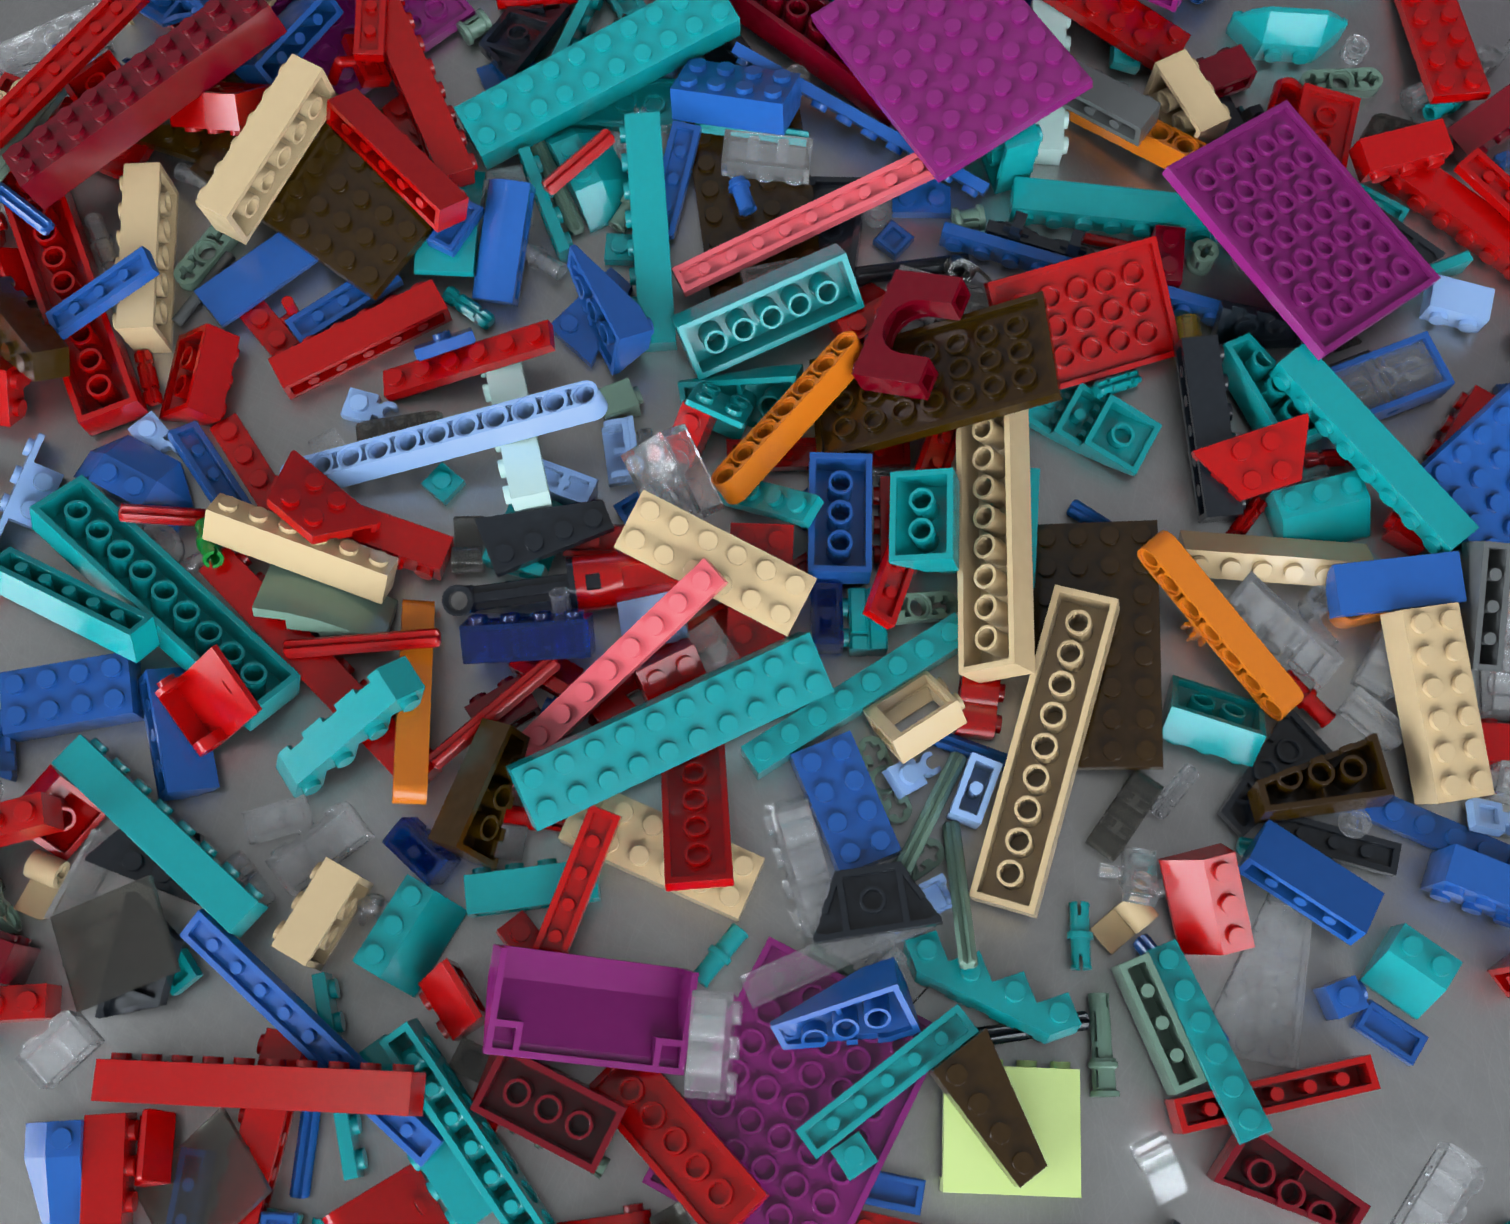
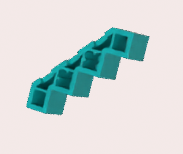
(358, 717)
(1004, 1000)

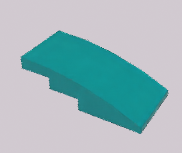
(434, 262)
(1097, 428)

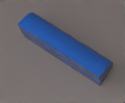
(305, 25)
(503, 241)
(253, 279)
(1394, 584)
(175, 763)
(1310, 882)

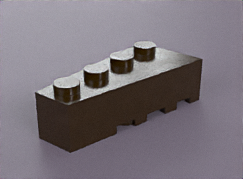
(27, 340)
(1327, 784)
(480, 795)
(987, 1102)

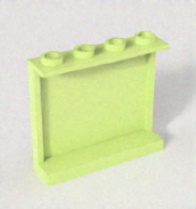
(1054, 1114)

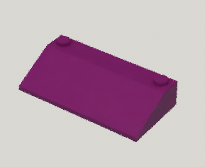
(587, 1010)

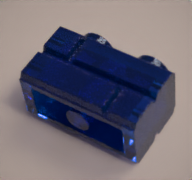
(827, 617)
(422, 856)

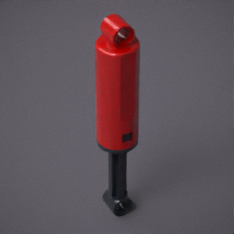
(592, 579)

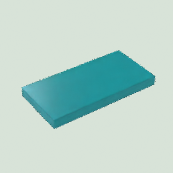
(652, 96)

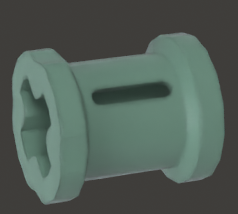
(474, 27)
(977, 214)
(1204, 258)

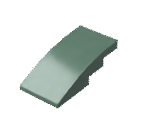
(319, 607)

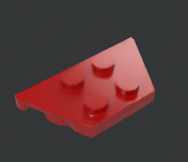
(1258, 459)
(316, 504)

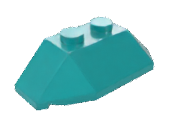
(1286, 33)
(598, 186)

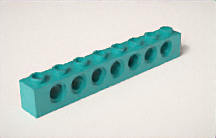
(466, 1131)

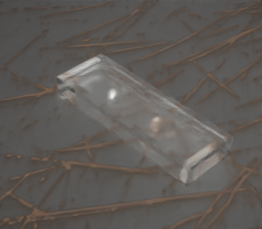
(82, 879)

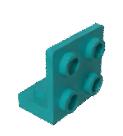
(731, 411)

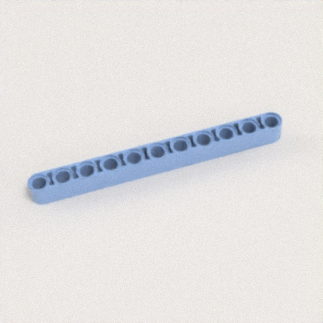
(462, 434)

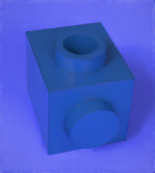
(1341, 997)

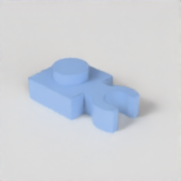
(365, 406)
(152, 432)
(909, 776)
(1487, 817)

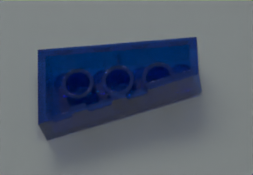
(527, 636)

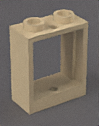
(907, 700)

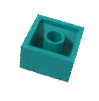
(1410, 970)

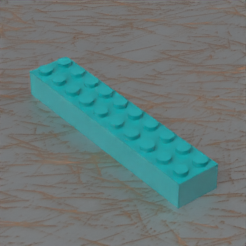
(593, 74)
(138, 571)
(669, 730)

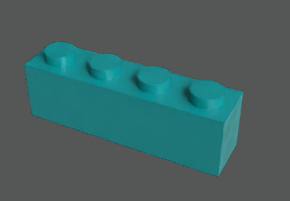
(515, 888)

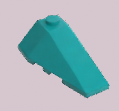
(759, 386)

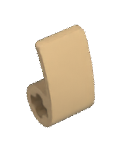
(46, 878)
(1122, 924)

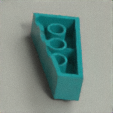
(1253, 389)

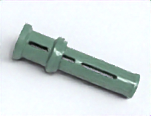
(1102, 1060)

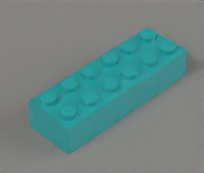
(768, 311)

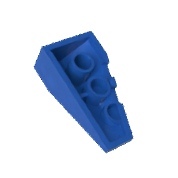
(618, 318)
(858, 1007)
(55, 1168)

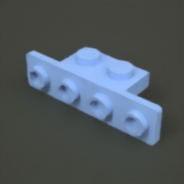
(31, 485)

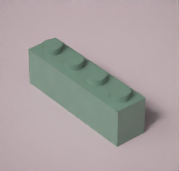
(1158, 1024)

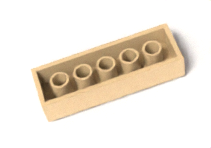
(267, 149)
(148, 220)
(677, 541)
(1437, 704)
(640, 852)

